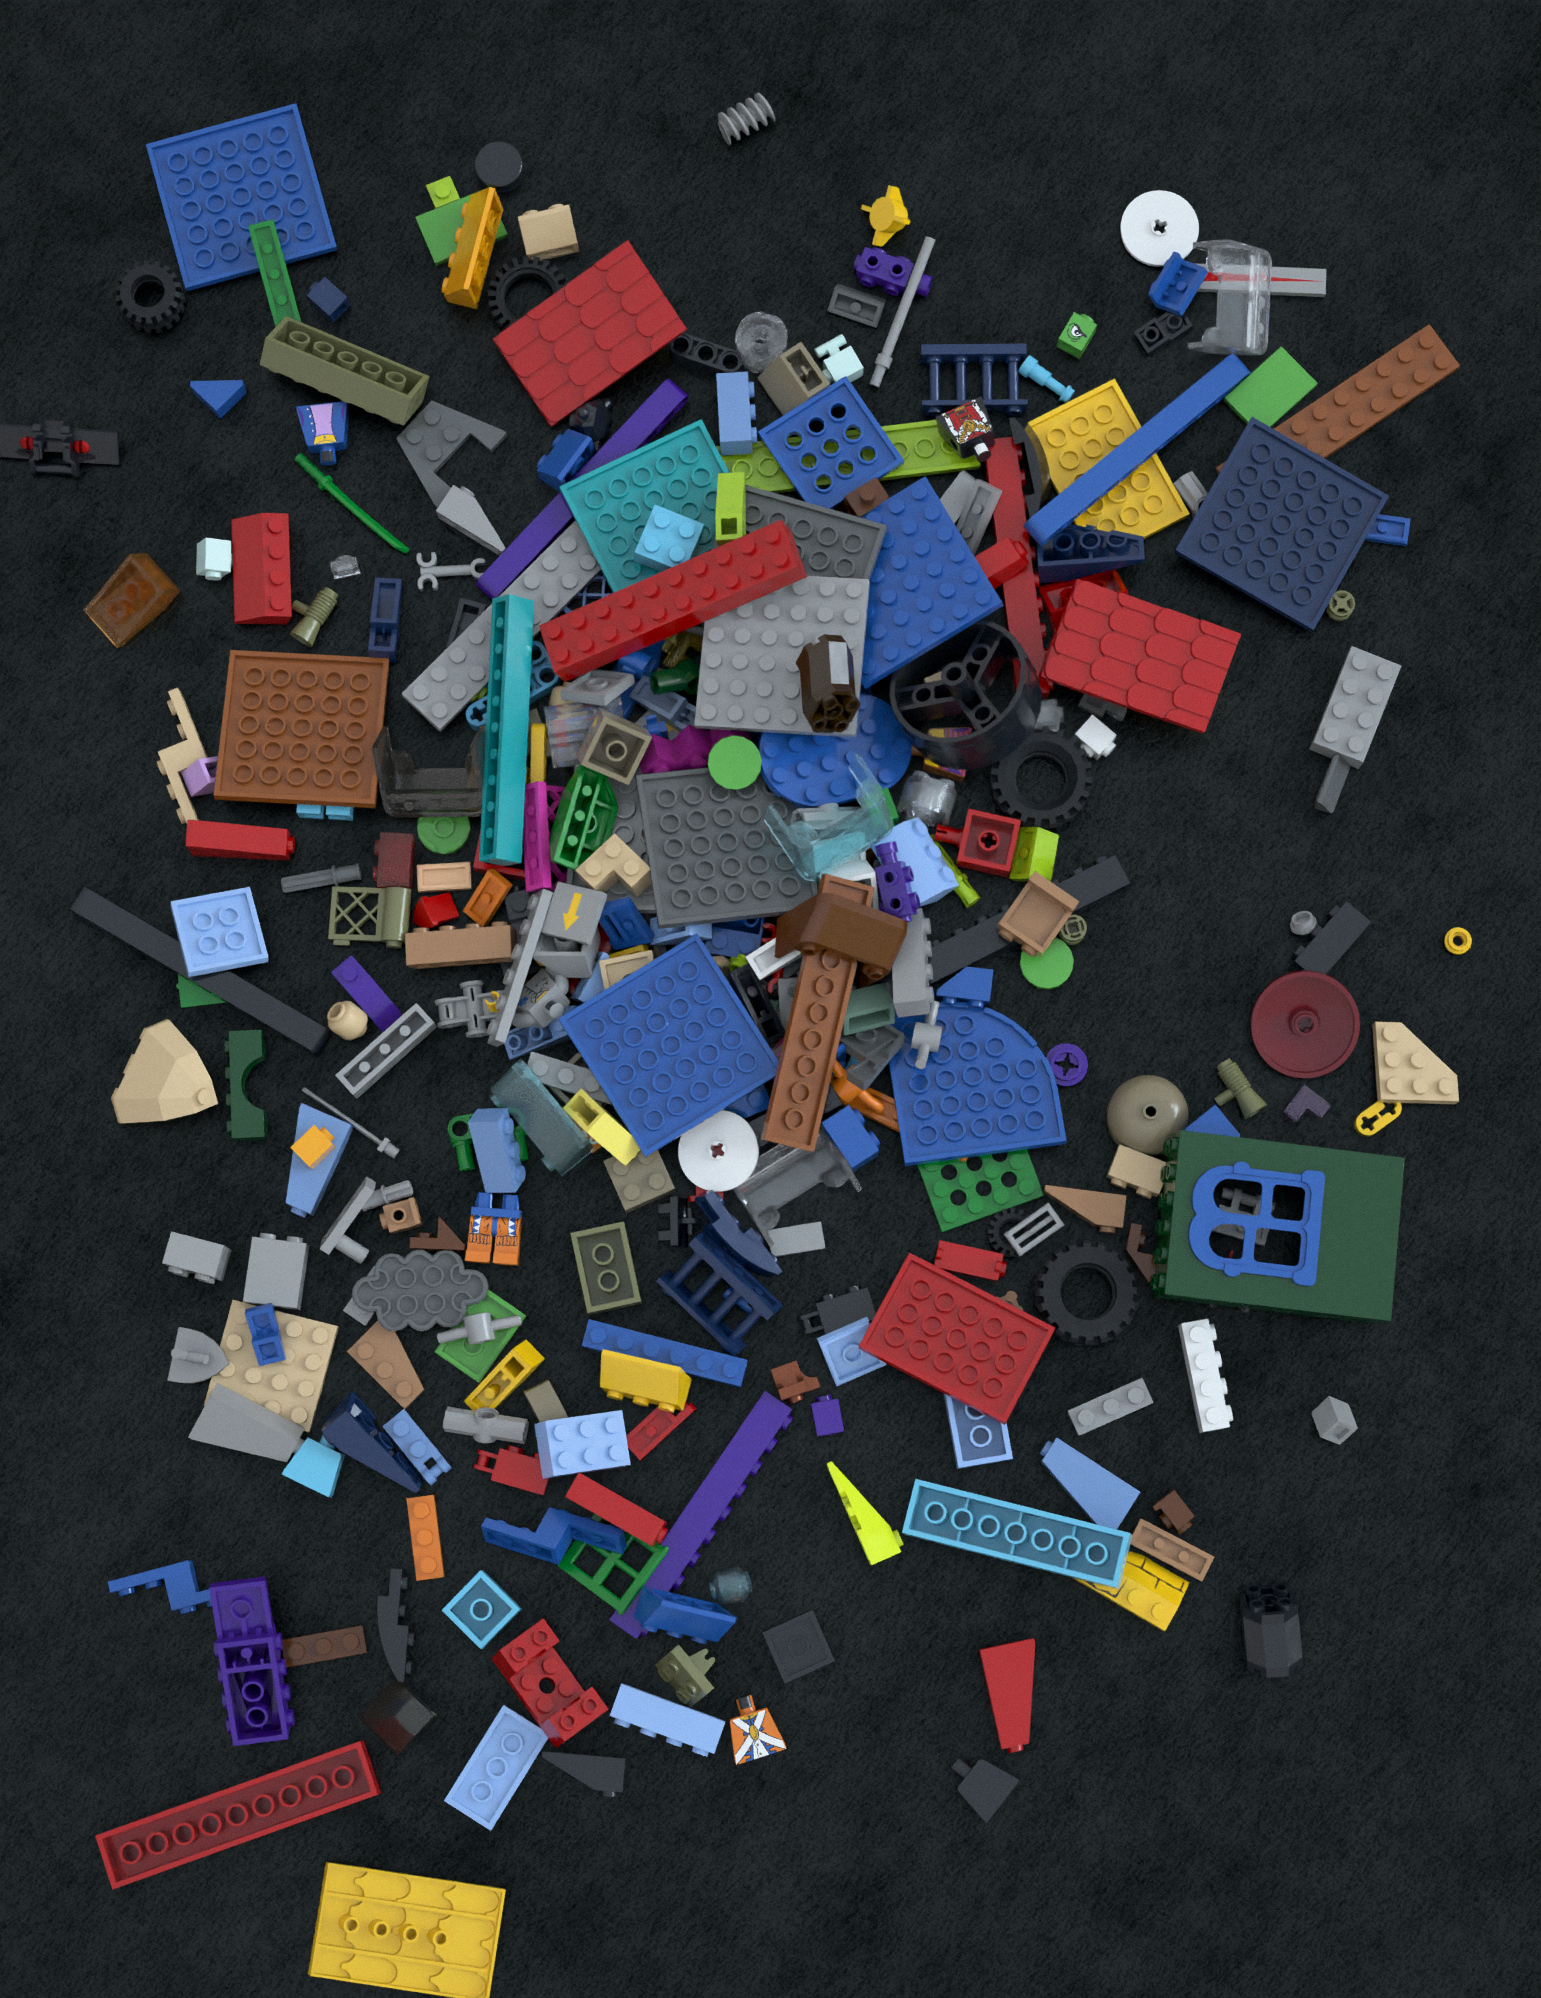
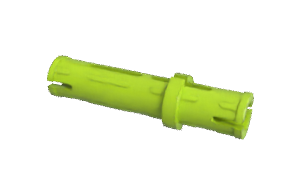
(964, 890)

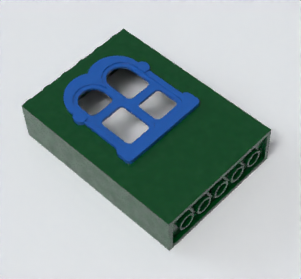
(1344, 1230)

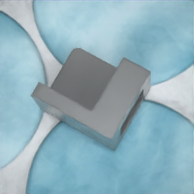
(1334, 1420)

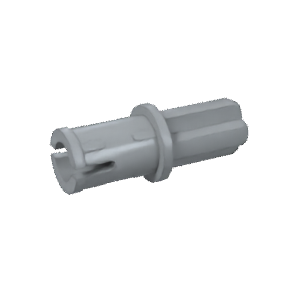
(389, 1194)

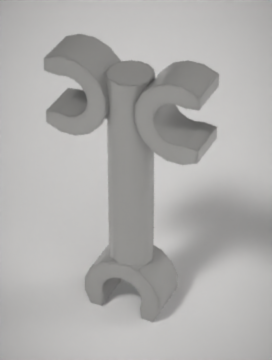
(430, 570)

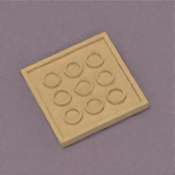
(286, 1386)

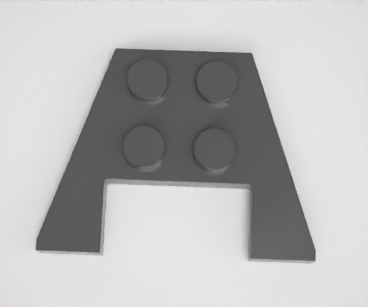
(436, 437)
(873, 1051)

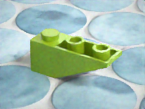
(730, 507)

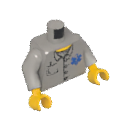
(540, 999)

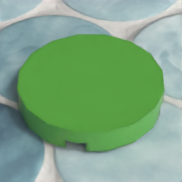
(734, 762)
(443, 834)
(1050, 969)

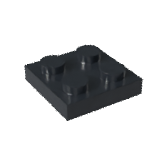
(798, 1646)

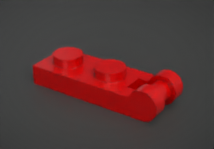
(655, 1429)

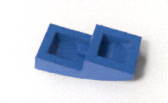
(265, 1334)

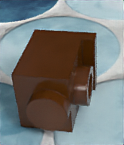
(1174, 1512)

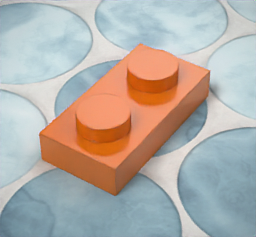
(487, 897)

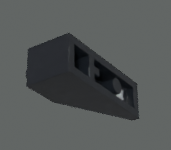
(756, 1002)
(595, 1771)

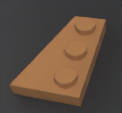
(387, 1362)

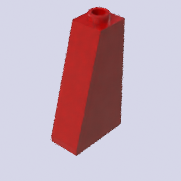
(1002, 561)
(238, 841)
(617, 1510)
(1009, 1685)

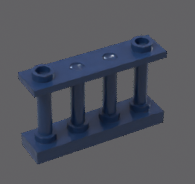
(986, 356)
(743, 1285)

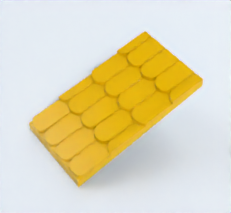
(406, 1931)

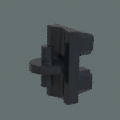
(681, 1222)

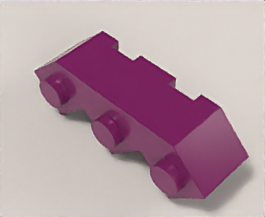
(685, 752)

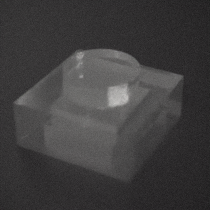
(344, 566)

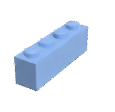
(668, 1719)

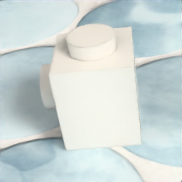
(1095, 738)

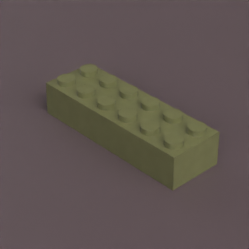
(344, 370)

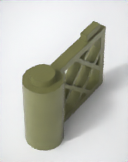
(391, 920)

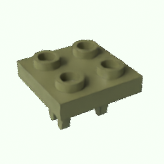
(686, 1674)

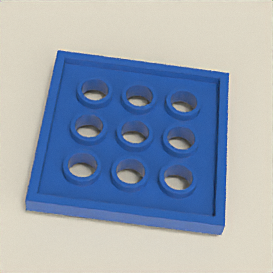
(819, 409)

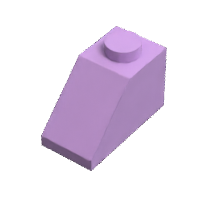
(201, 776)

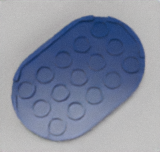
(815, 767)

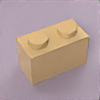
(1136, 1171)

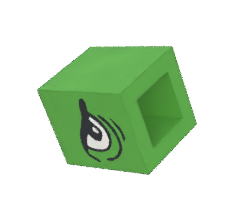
(1077, 335)

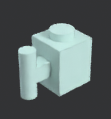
(839, 363)
(213, 558)

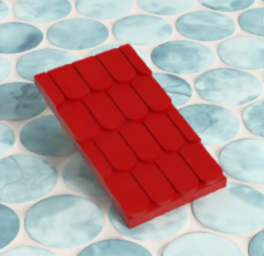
(589, 334)
(1139, 655)

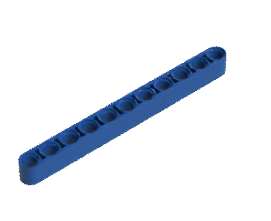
(1136, 449)

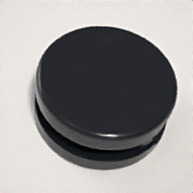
(499, 167)

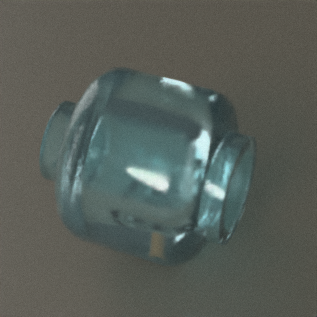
(731, 1585)

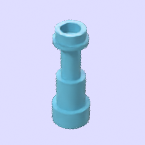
(1031, 369)

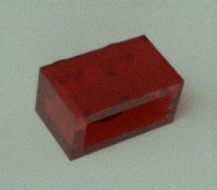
(395, 860)

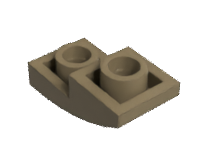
(545, 1402)

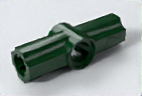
(681, 677)

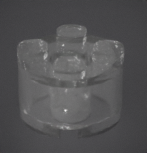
(764, 328)
(927, 799)

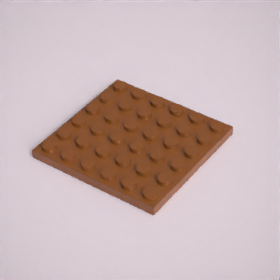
(301, 728)

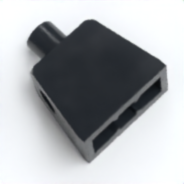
(983, 1785)

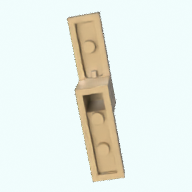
(181, 756)

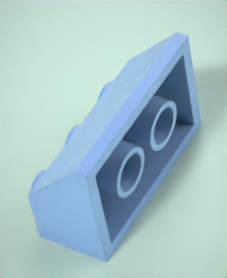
(916, 848)

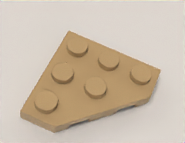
(1409, 1069)

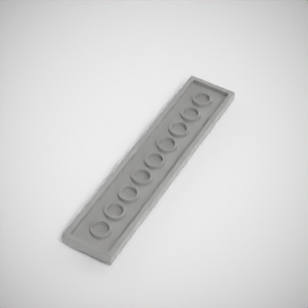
(464, 666)

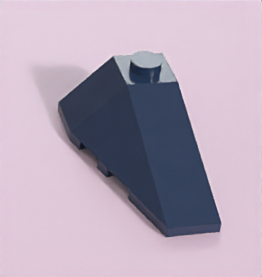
(1086, 552)
(355, 1434)

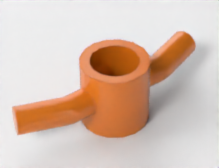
(849, 1091)

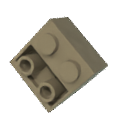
(792, 379)

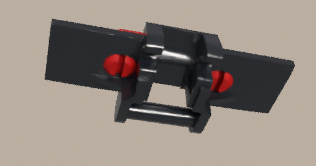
(58, 436)

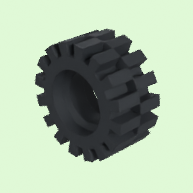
(995, 1226)

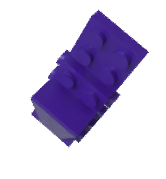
(250, 1662)

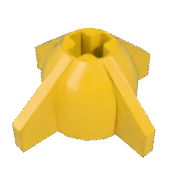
(887, 215)

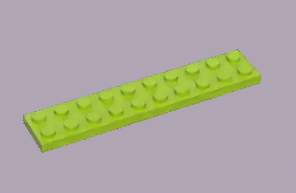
(916, 442)

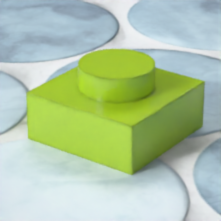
(442, 192)

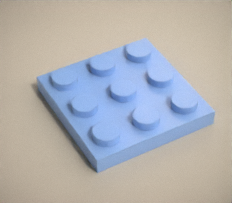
(219, 931)

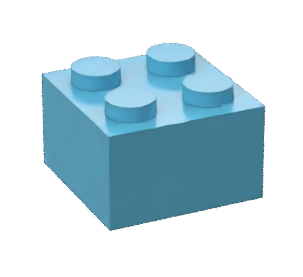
(668, 539)
(481, 1609)

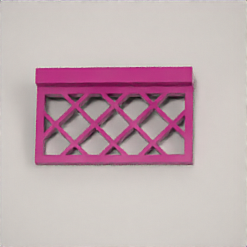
(536, 837)

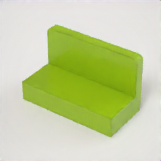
(1034, 852)

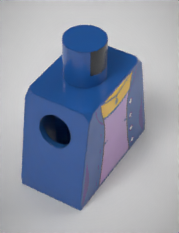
(325, 429)

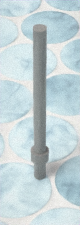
(884, 359)

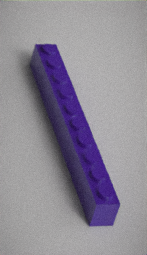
(712, 1500)

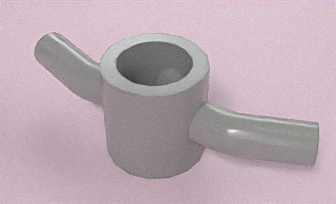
(927, 1036)
(479, 1328)

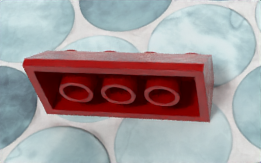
(261, 569)

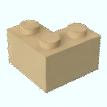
(612, 863)

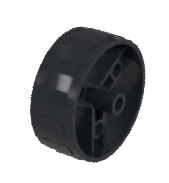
(959, 693)

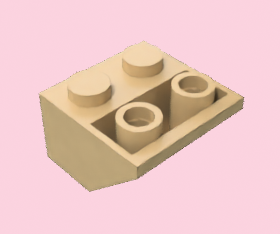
(548, 232)

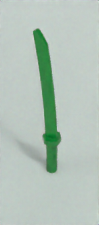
(325, 483)

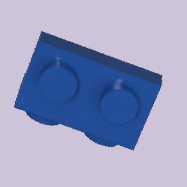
(1176, 284)

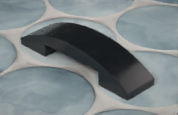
(1038, 464)

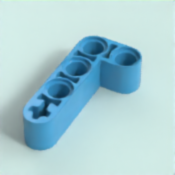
(539, 688)

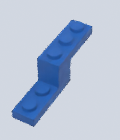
(554, 1535)
(179, 1582)

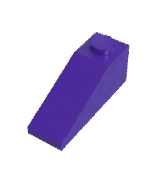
(366, 993)

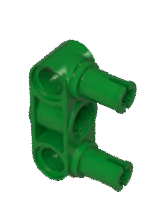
(464, 1143)

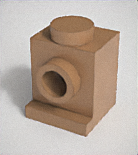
(410, 1220)

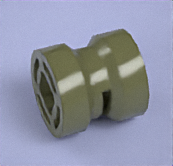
(1070, 934)

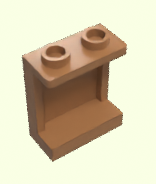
(1037, 915)

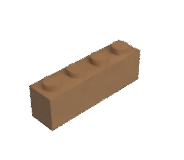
(460, 946)

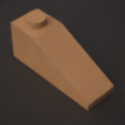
(1094, 1207)

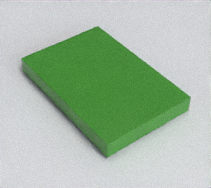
(440, 228)
(1271, 389)
(479, 1358)

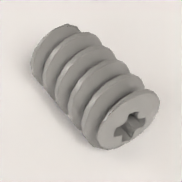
(744, 117)

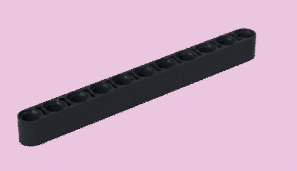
(221, 983)

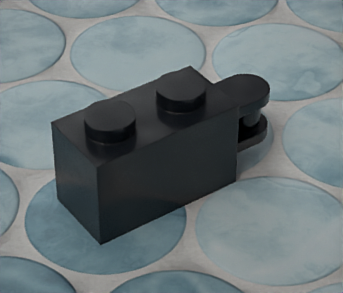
(839, 1311)

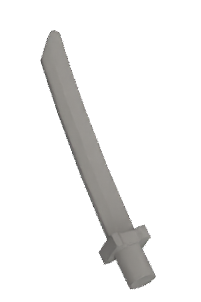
(384, 1146)

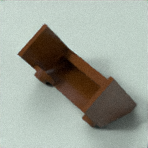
(843, 928)

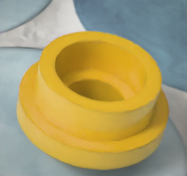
(1463, 935)

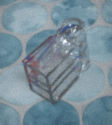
(569, 725)

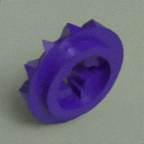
(1076, 1057)

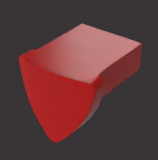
(435, 910)

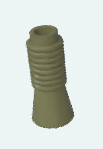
(315, 616)
(1238, 1087)

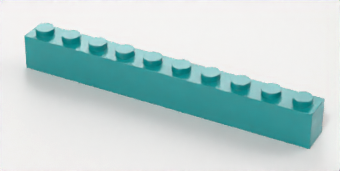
(506, 730)

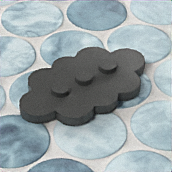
(420, 1290)

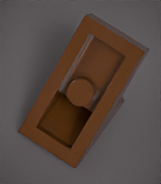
(445, 1240)

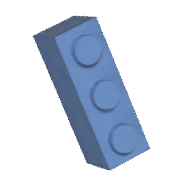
(736, 413)
(496, 1150)

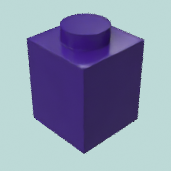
(827, 1416)

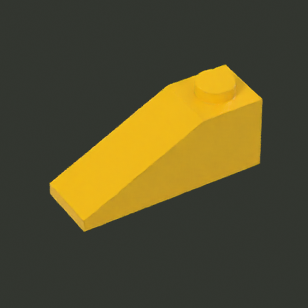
(505, 1377)

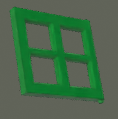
(612, 1558)

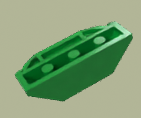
(582, 818)

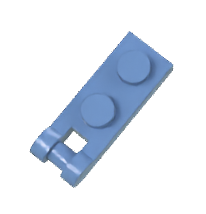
(416, 1446)

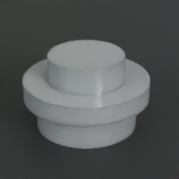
(1303, 923)

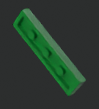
(274, 271)

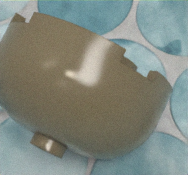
(1128, 1117)

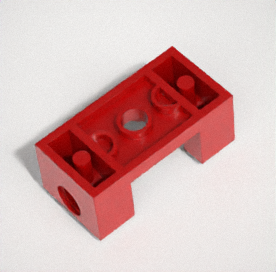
(529, 1661)

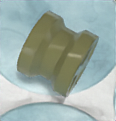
(1343, 600)

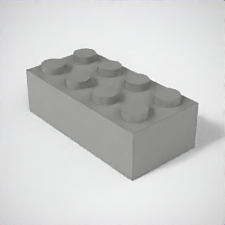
(1355, 706)

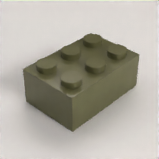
(606, 1268)

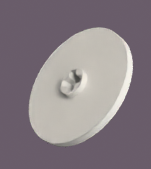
(1165, 210)
(724, 1171)

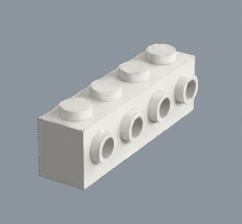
(1203, 1375)

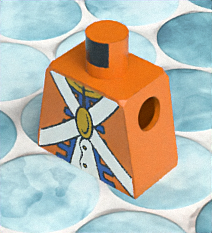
(754, 1732)

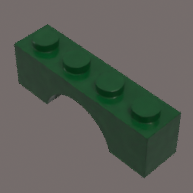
(245, 1051)

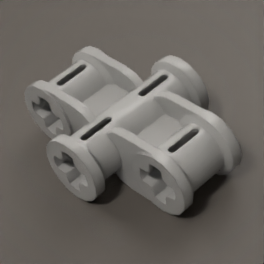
(465, 1010)

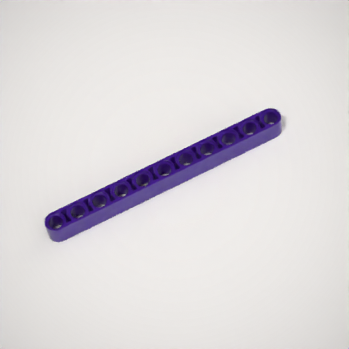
(557, 516)

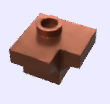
(793, 1383)

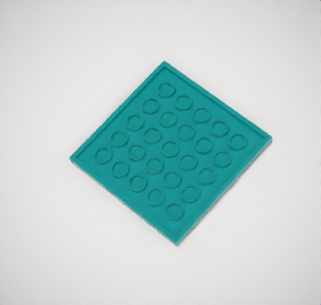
(619, 497)

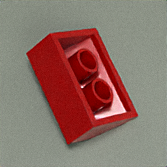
(1056, 594)

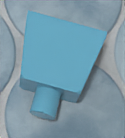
(316, 1466)

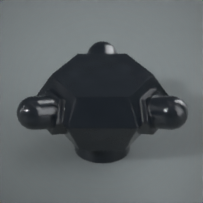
(592, 421)

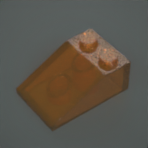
(131, 598)

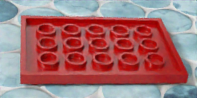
(956, 1338)

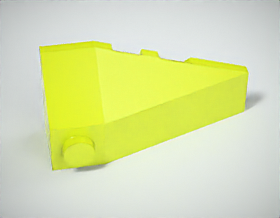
(872, 1530)

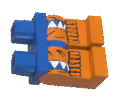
(491, 1223)

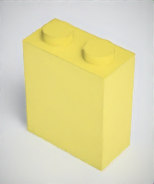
(602, 1126)

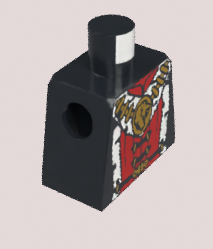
(967, 430)

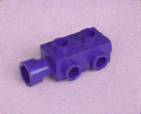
(883, 275)
(897, 889)

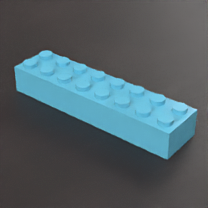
(1017, 1534)

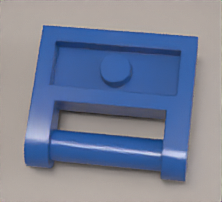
(628, 921)

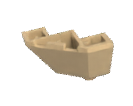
(163, 1079)

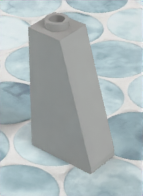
(246, 1426)

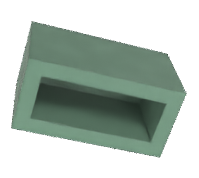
(868, 1009)

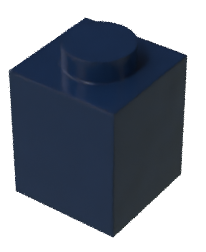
(328, 299)

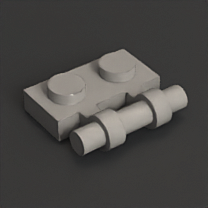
(1237, 1231)

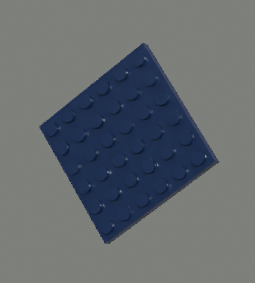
(1281, 524)

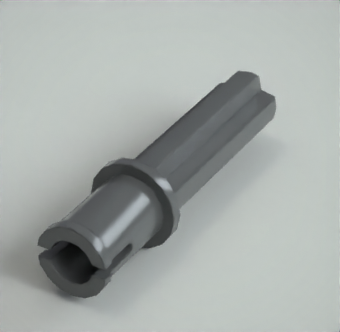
(321, 878)

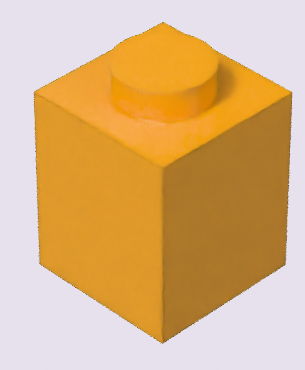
(314, 1146)

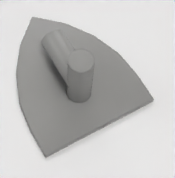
(195, 1357)

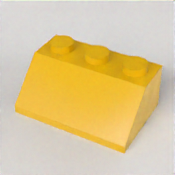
(644, 1381)

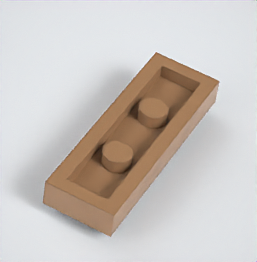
(1171, 1550)

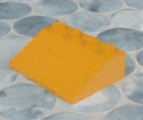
(473, 249)

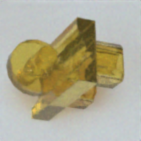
(679, 647)

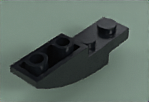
(395, 1637)

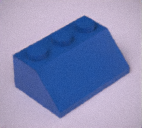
(682, 1615)

